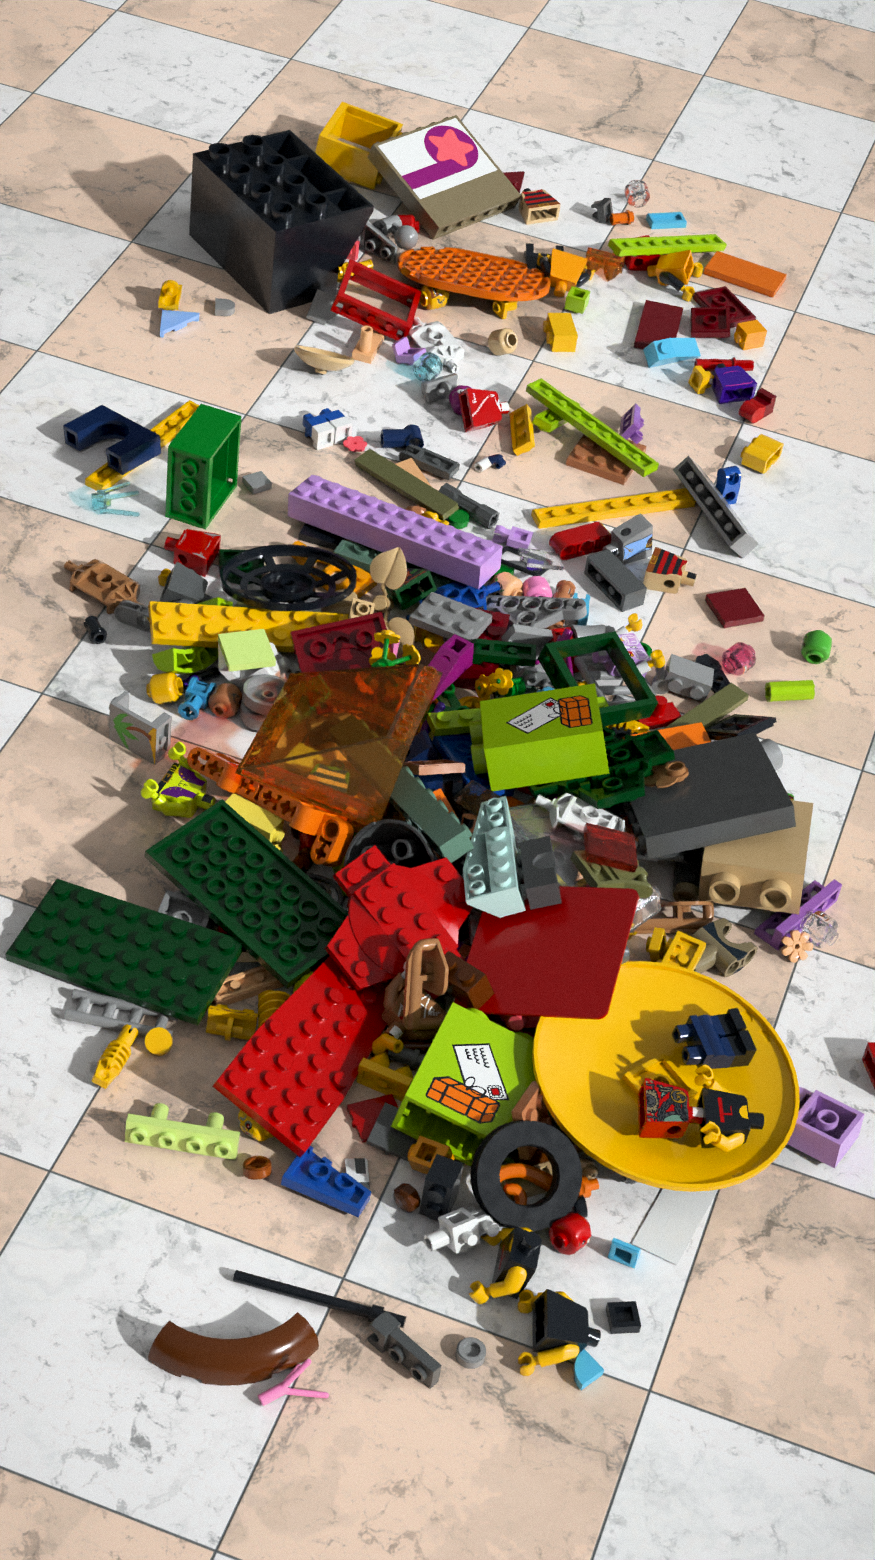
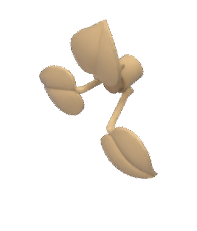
(391, 571)

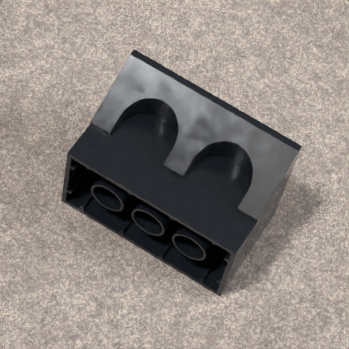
(275, 217)

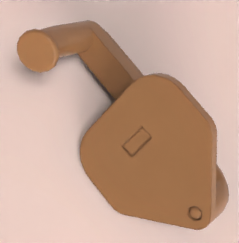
(678, 923)
(431, 978)

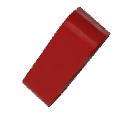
(580, 540)

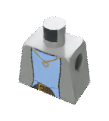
(632, 540)

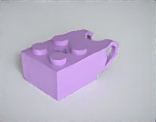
(825, 1127)

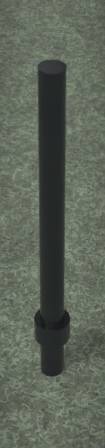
(314, 1297)

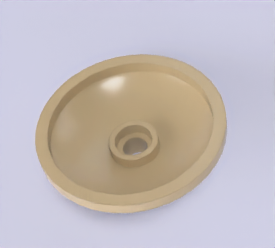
(322, 359)

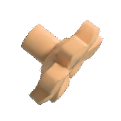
(796, 946)

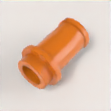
(621, 218)

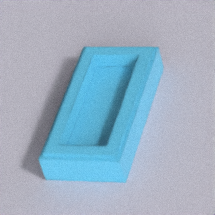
(666, 220)

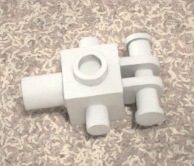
(461, 1230)

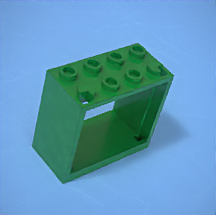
(200, 465)

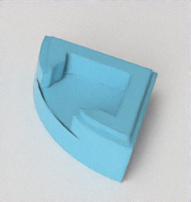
(586, 1370)

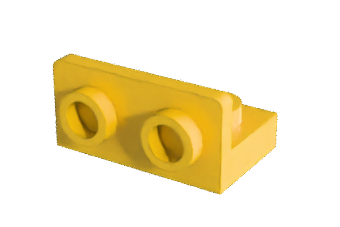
(683, 951)

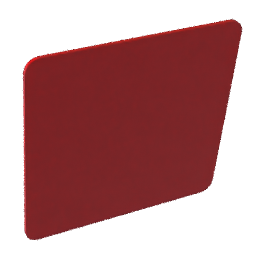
(556, 956)

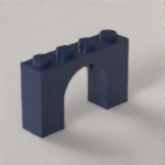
(102, 423)

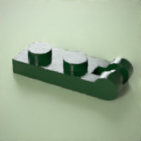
(503, 652)

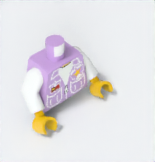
(634, 648)

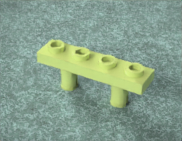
(180, 1136)

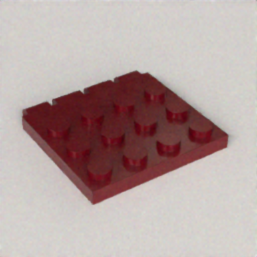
(338, 644)

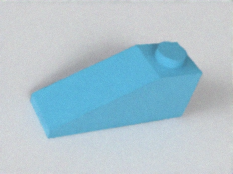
(671, 351)

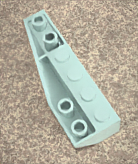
(492, 864)

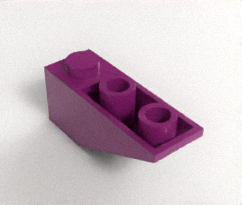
(452, 660)

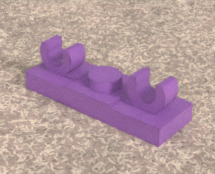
(631, 423)

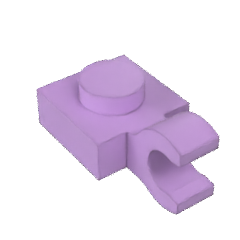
(515, 537)

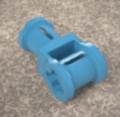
(196, 697)

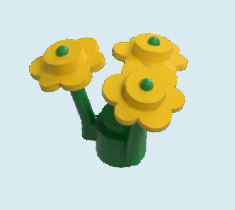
(501, 682)

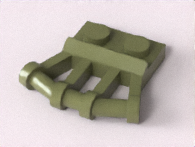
(609, 877)

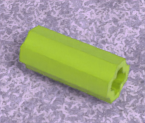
(789, 690)

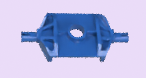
(466, 594)

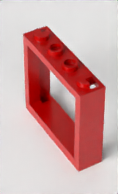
(372, 316)

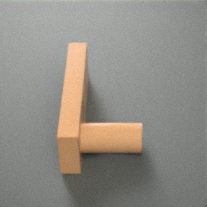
(367, 345)

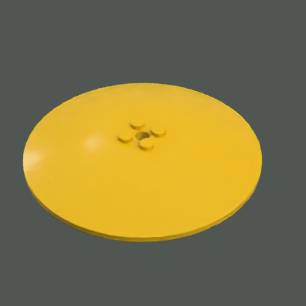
(596, 1068)

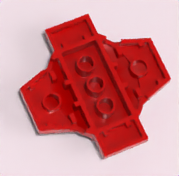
(391, 912)

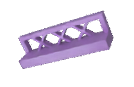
(820, 902)

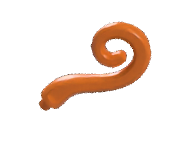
(538, 1177)

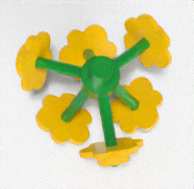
(384, 657)

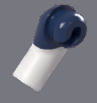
(488, 461)

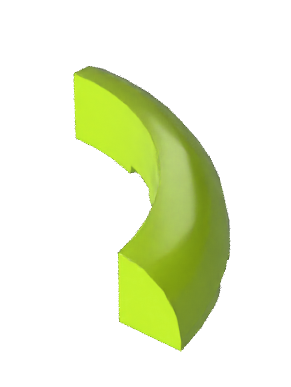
(189, 658)

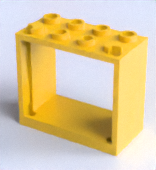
(360, 128)

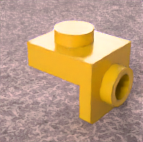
(656, 944)

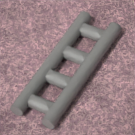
(111, 1005)

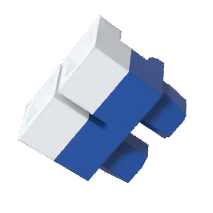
(327, 428)

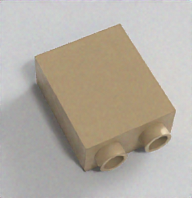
(759, 869)

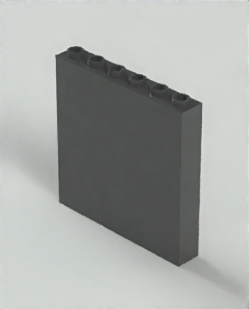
(724, 798)

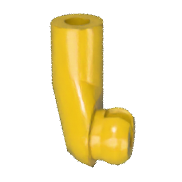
(385, 1043)

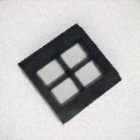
(739, 725)

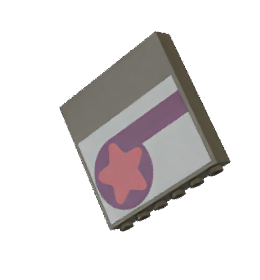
(444, 176)

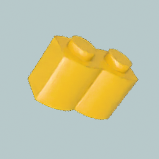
(761, 453)

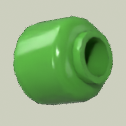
(816, 646)

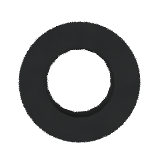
(565, 1170)

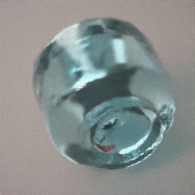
(427, 367)

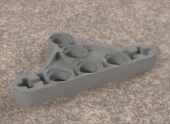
(541, 615)

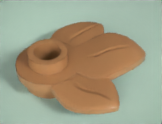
(667, 774)

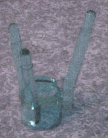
(102, 500)

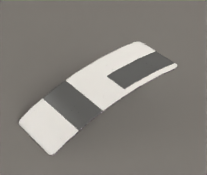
(358, 1170)

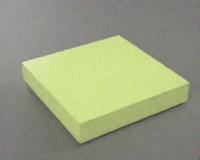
(246, 650)

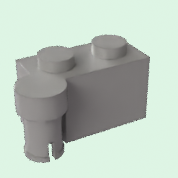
(684, 678)

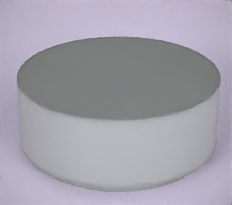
(470, 1353)

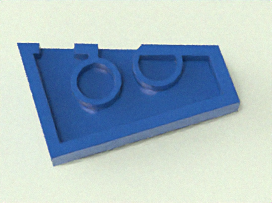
(321, 1181)

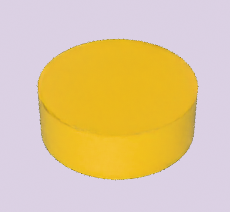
(158, 1041)

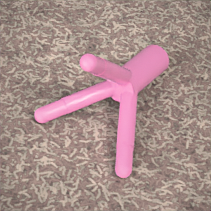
(282, 1388)

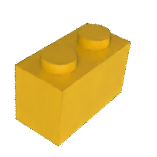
(560, 332)

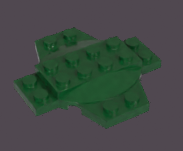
(628, 765)

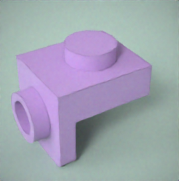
(404, 353)

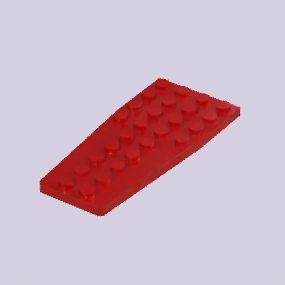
(305, 1056)

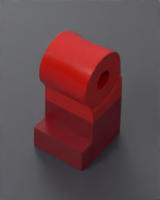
(758, 406)

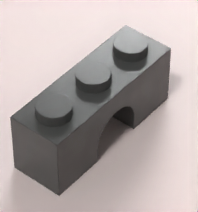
(538, 873)

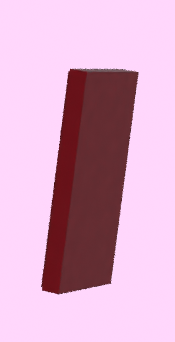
(657, 323)

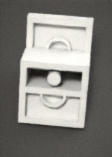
(238, 678)

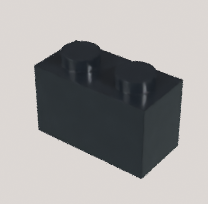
(441, 1187)

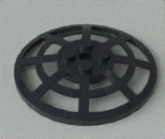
(288, 581)

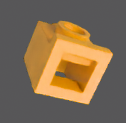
(425, 1150)

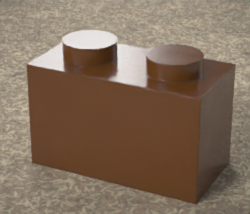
(467, 982)

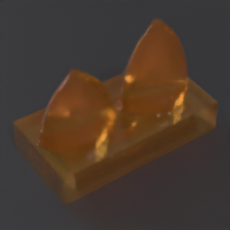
(608, 261)

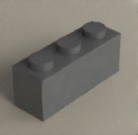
(615, 580)

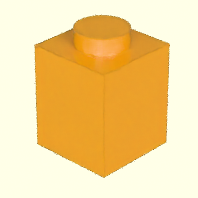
(750, 334)

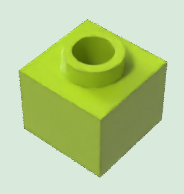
(577, 300)

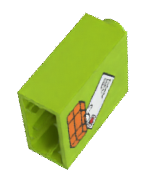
(539, 738)
(466, 1082)

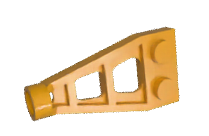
(364, 579)

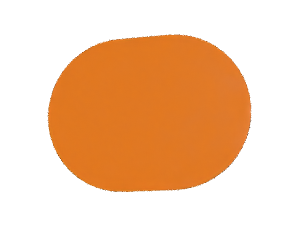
(474, 274)

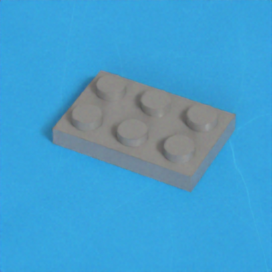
(450, 617)

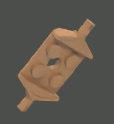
(94, 579)

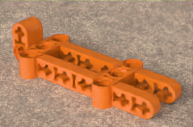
(331, 829)

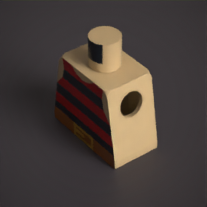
(538, 206)
(667, 572)

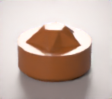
(257, 1167)

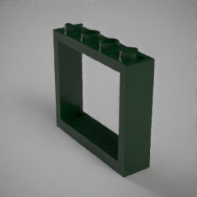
(560, 676)

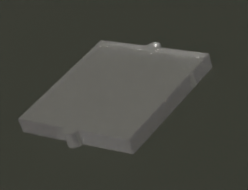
(540, 559)

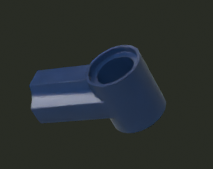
(402, 437)

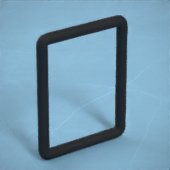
(507, 548)

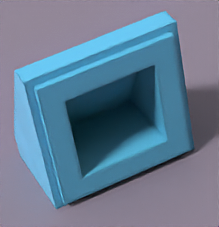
(624, 1253)

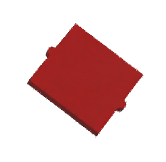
(365, 1114)

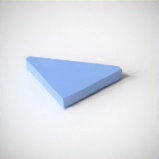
(176, 320)

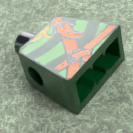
(412, 590)

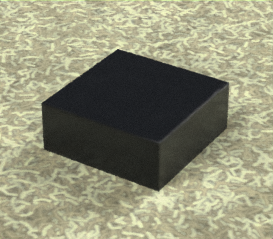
(623, 1317)

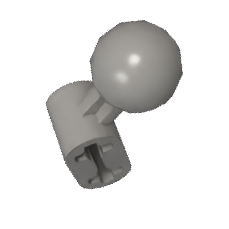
(405, 236)

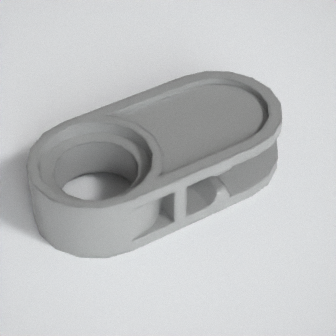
(132, 615)

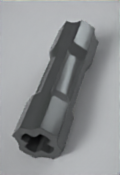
(480, 512)

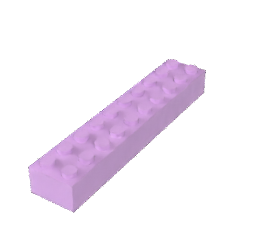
(387, 526)

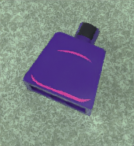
(732, 384)

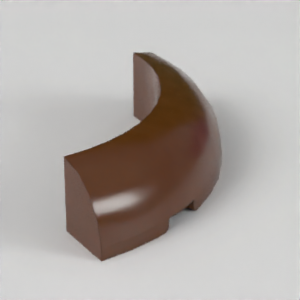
(233, 1360)

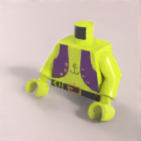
(180, 789)

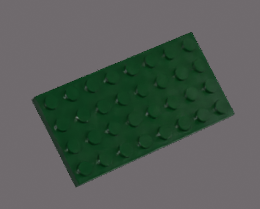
(251, 891)
(126, 951)

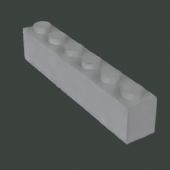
(715, 507)

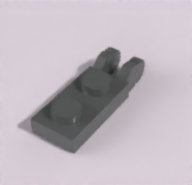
(430, 461)

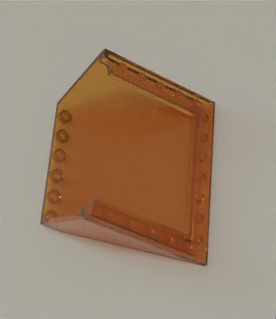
(342, 736)

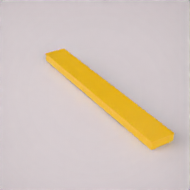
(166, 429)
(612, 508)

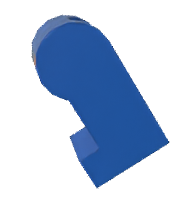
(729, 483)

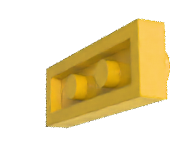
(522, 430)

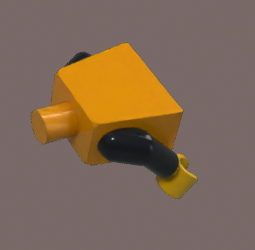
(564, 270)
(676, 271)

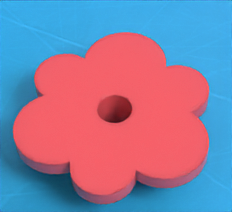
(355, 443)

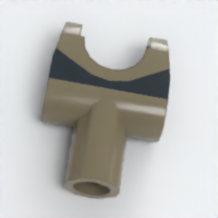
(720, 952)

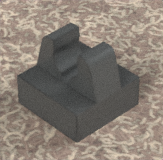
(604, 209)

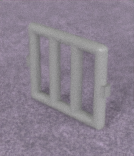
(591, 676)

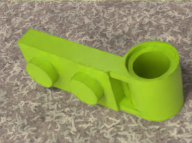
(548, 420)

